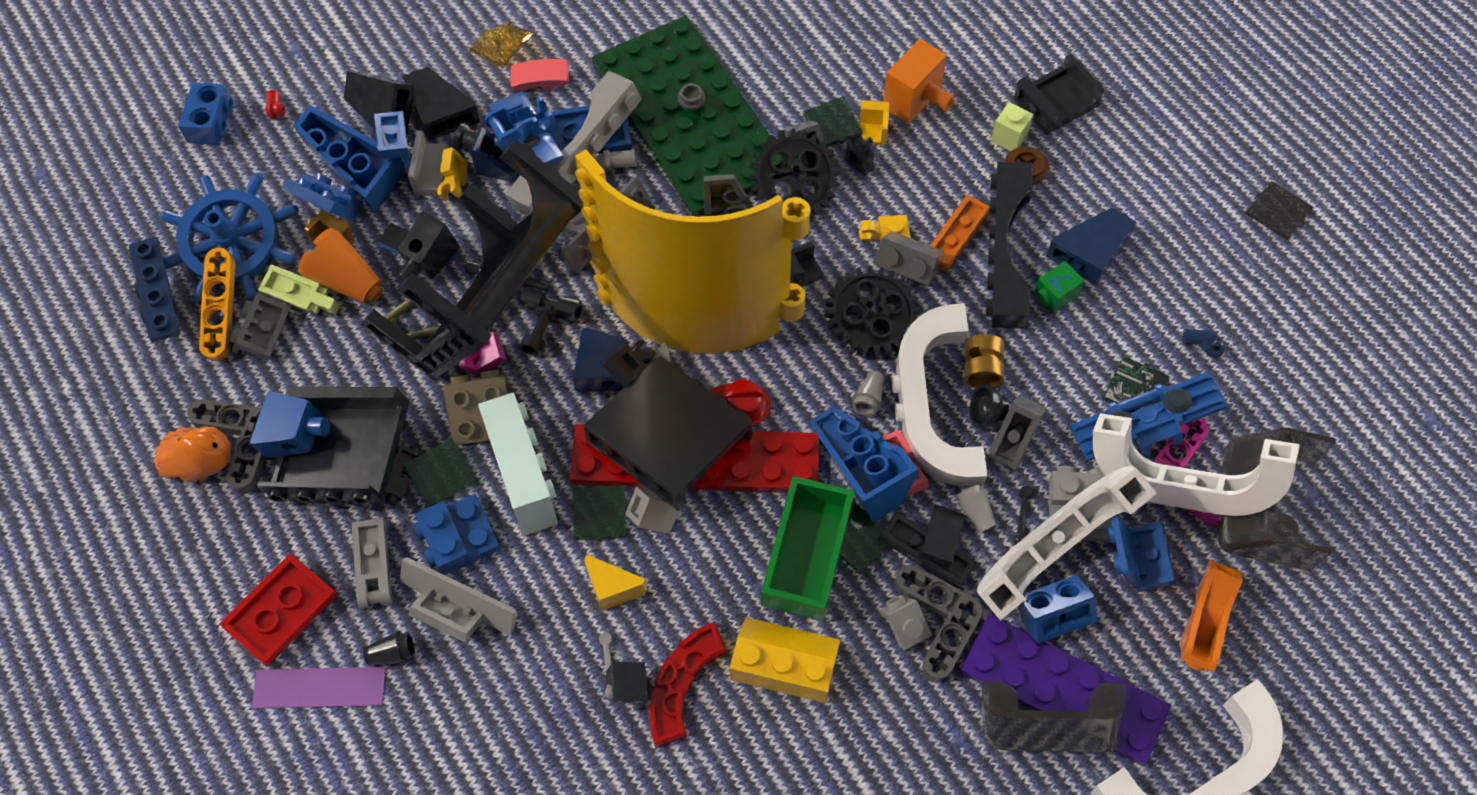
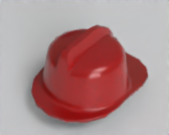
(747, 397)

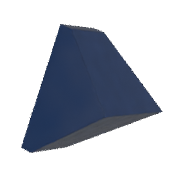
(487, 159)

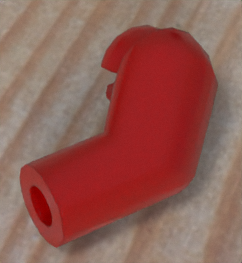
(274, 107)

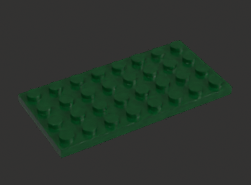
(683, 141)

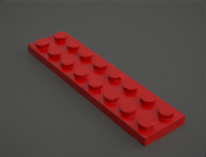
(750, 466)

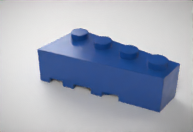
(350, 156)

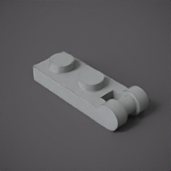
(371, 562)

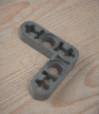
(243, 428)
(948, 610)

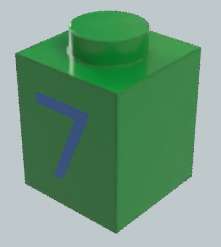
(1058, 287)

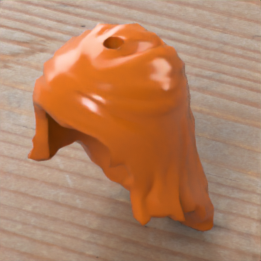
(190, 453)

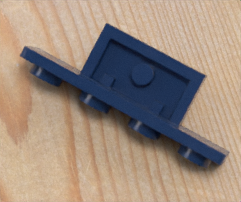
(153, 290)

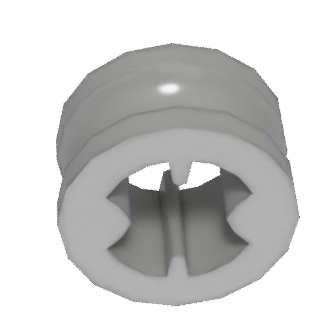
(661, 351)

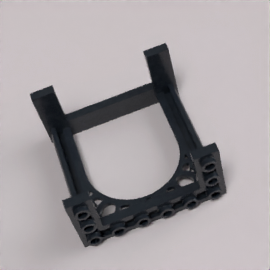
(508, 259)

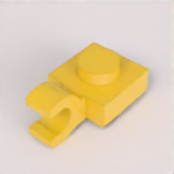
(455, 172)
(876, 231)

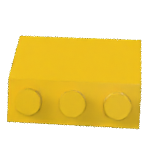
(784, 659)

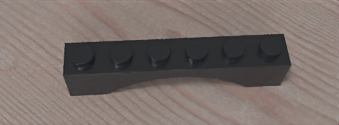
(1010, 294)

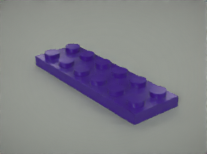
(1060, 682)

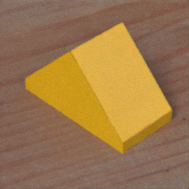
(612, 583)

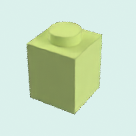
(1011, 127)

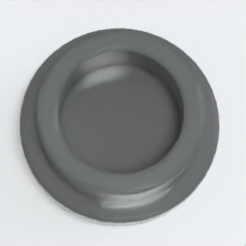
(691, 97)

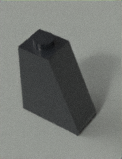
(376, 95)
(439, 103)

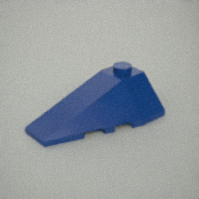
(867, 462)

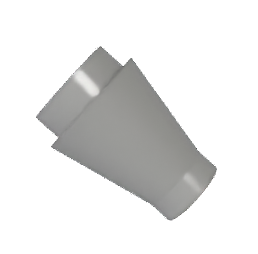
(869, 395)
(977, 507)

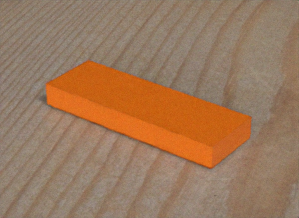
(960, 230)

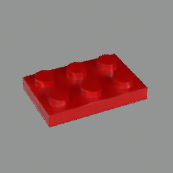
(278, 610)

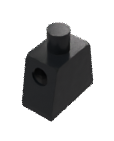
(427, 247)

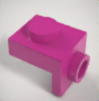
(484, 358)

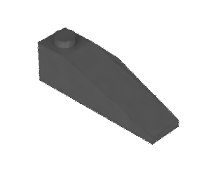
(724, 195)

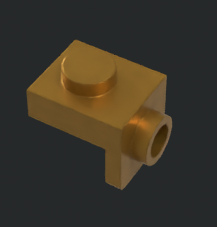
(324, 221)

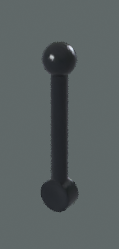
(1025, 493)

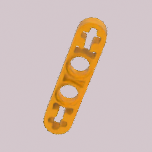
(213, 304)

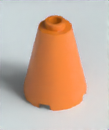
(340, 268)

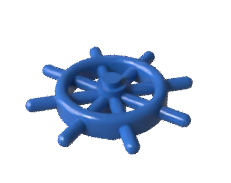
(229, 233)

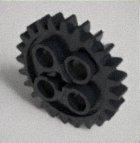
(792, 150)
(848, 300)

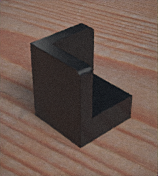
(804, 266)
(628, 683)

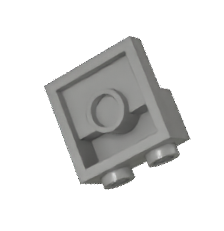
(1067, 484)

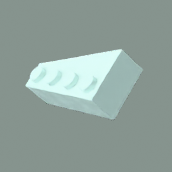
(518, 463)

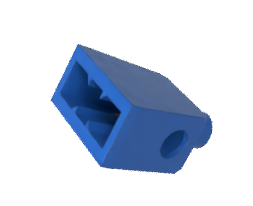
(287, 426)

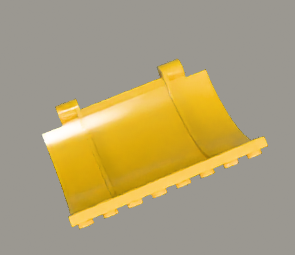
(693, 278)

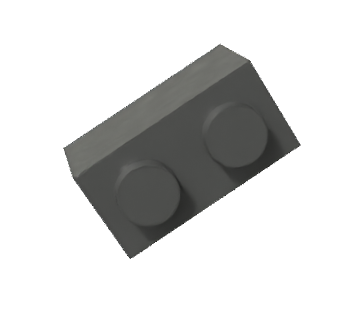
(908, 257)

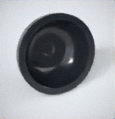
(987, 406)

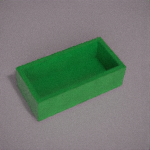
(807, 548)

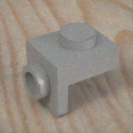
(906, 621)

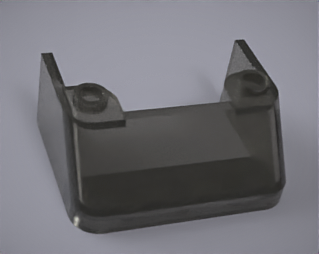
(1270, 534)

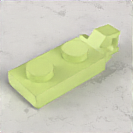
(297, 291)

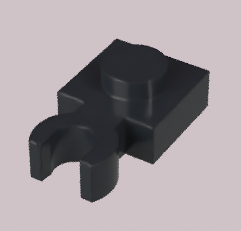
(859, 153)
(629, 363)

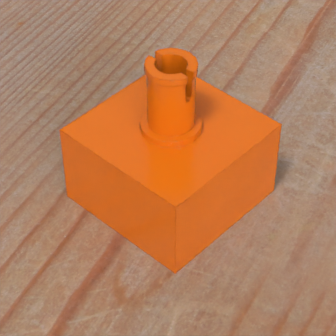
(916, 82)

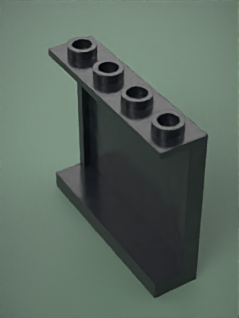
(666, 430)
(353, 457)

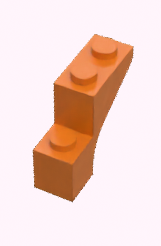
(1209, 619)

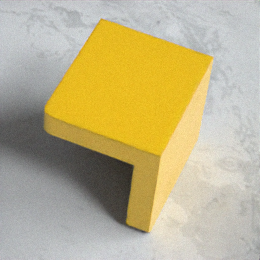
(874, 121)

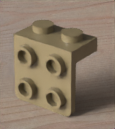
(462, 402)

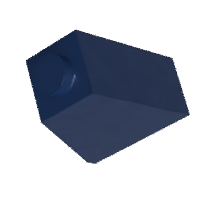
(1093, 244)

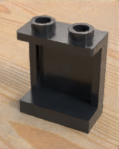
(1059, 95)

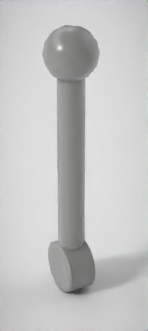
(605, 640)

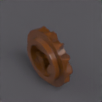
(1028, 154)

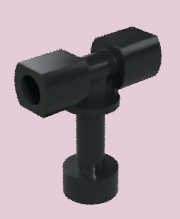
(548, 311)

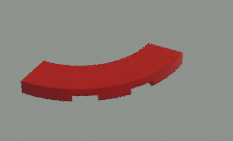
(675, 679)

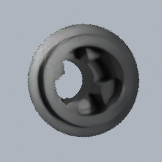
(390, 649)

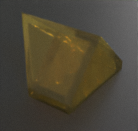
(500, 43)

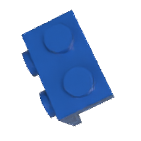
(1142, 554)

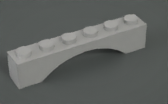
(610, 106)

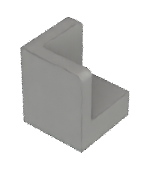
(650, 511)

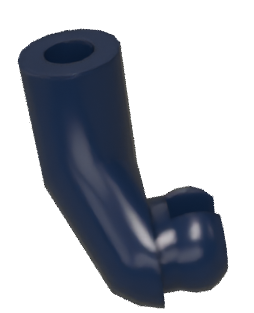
(1206, 340)

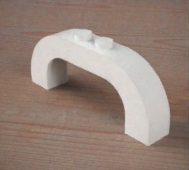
(938, 459)
(1196, 488)
(1113, 494)
(1262, 744)

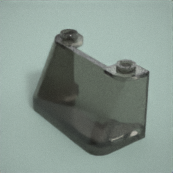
(1075, 731)

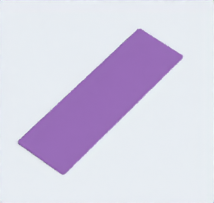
(318, 687)

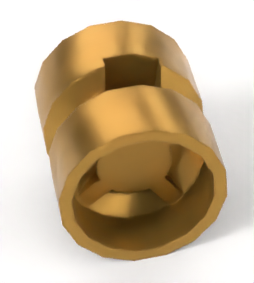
(984, 360)

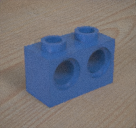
(205, 113)
(1058, 609)

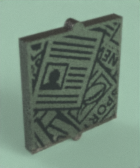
(1279, 210)

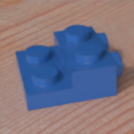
(322, 194)
(455, 534)

